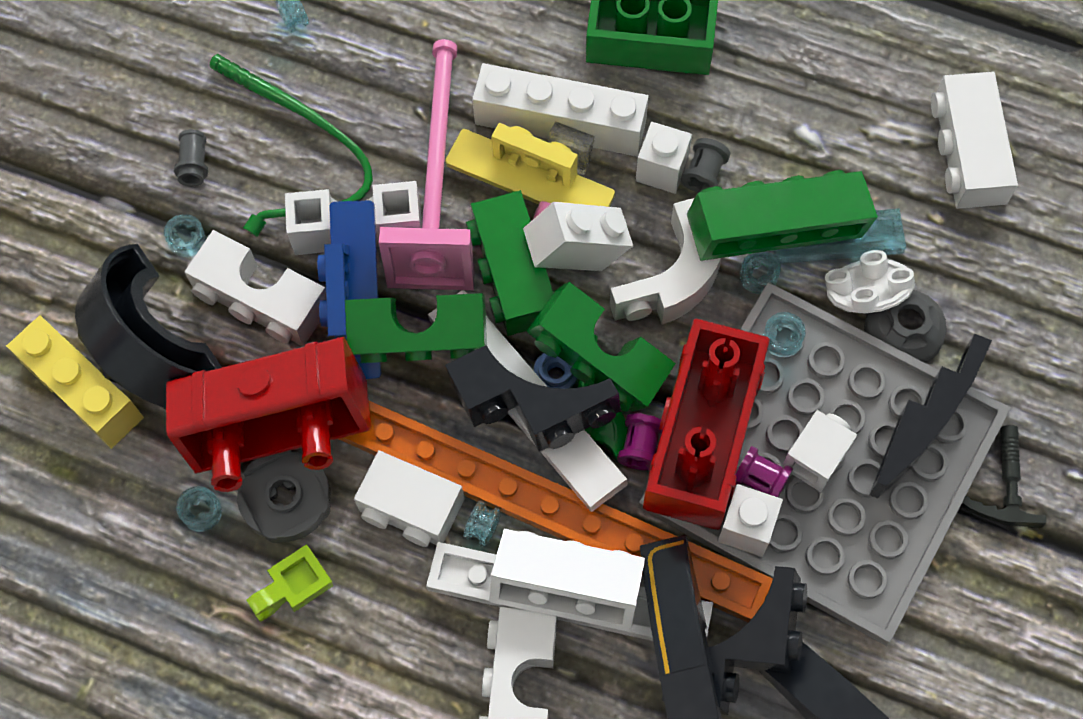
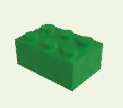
(652, 34)

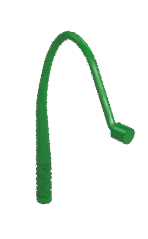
(261, 87)

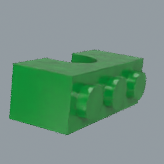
(375, 329)
(567, 331)

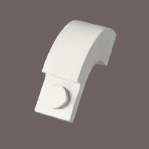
(674, 290)

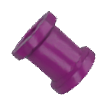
(640, 441)
(762, 473)

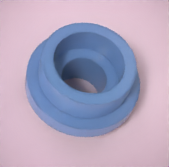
(545, 363)

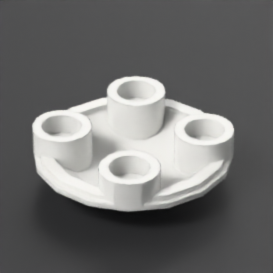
(869, 284)

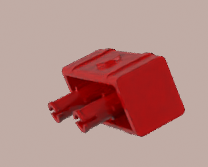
(268, 409)
(706, 424)

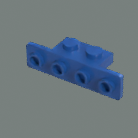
(349, 268)

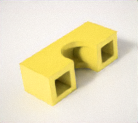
(75, 381)

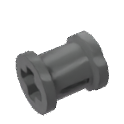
(705, 165)

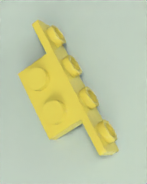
(522, 162)

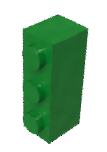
(507, 261)

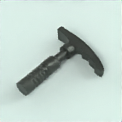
(1011, 475)

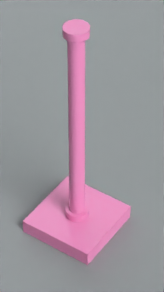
(428, 254)

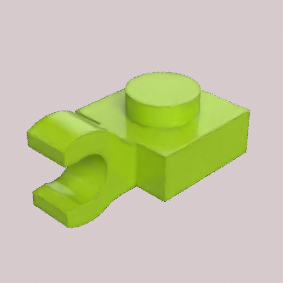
(295, 579)

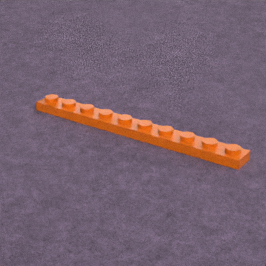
(552, 506)

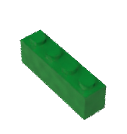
(780, 214)

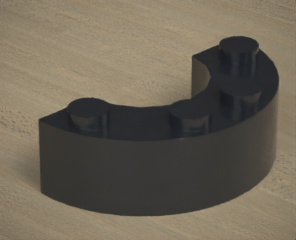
(126, 336)

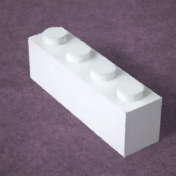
(539, 100)

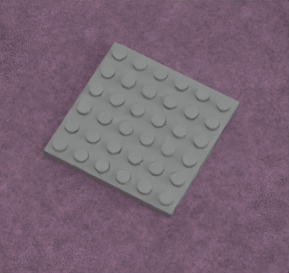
(849, 547)

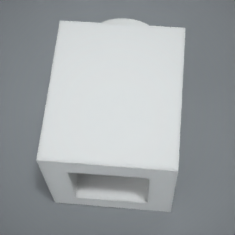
(663, 157)
(820, 449)
(750, 520)

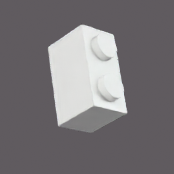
(577, 237)
(408, 500)

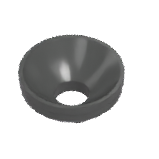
(919, 343)

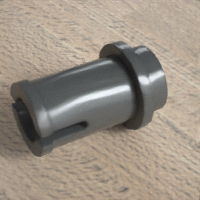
(191, 167)

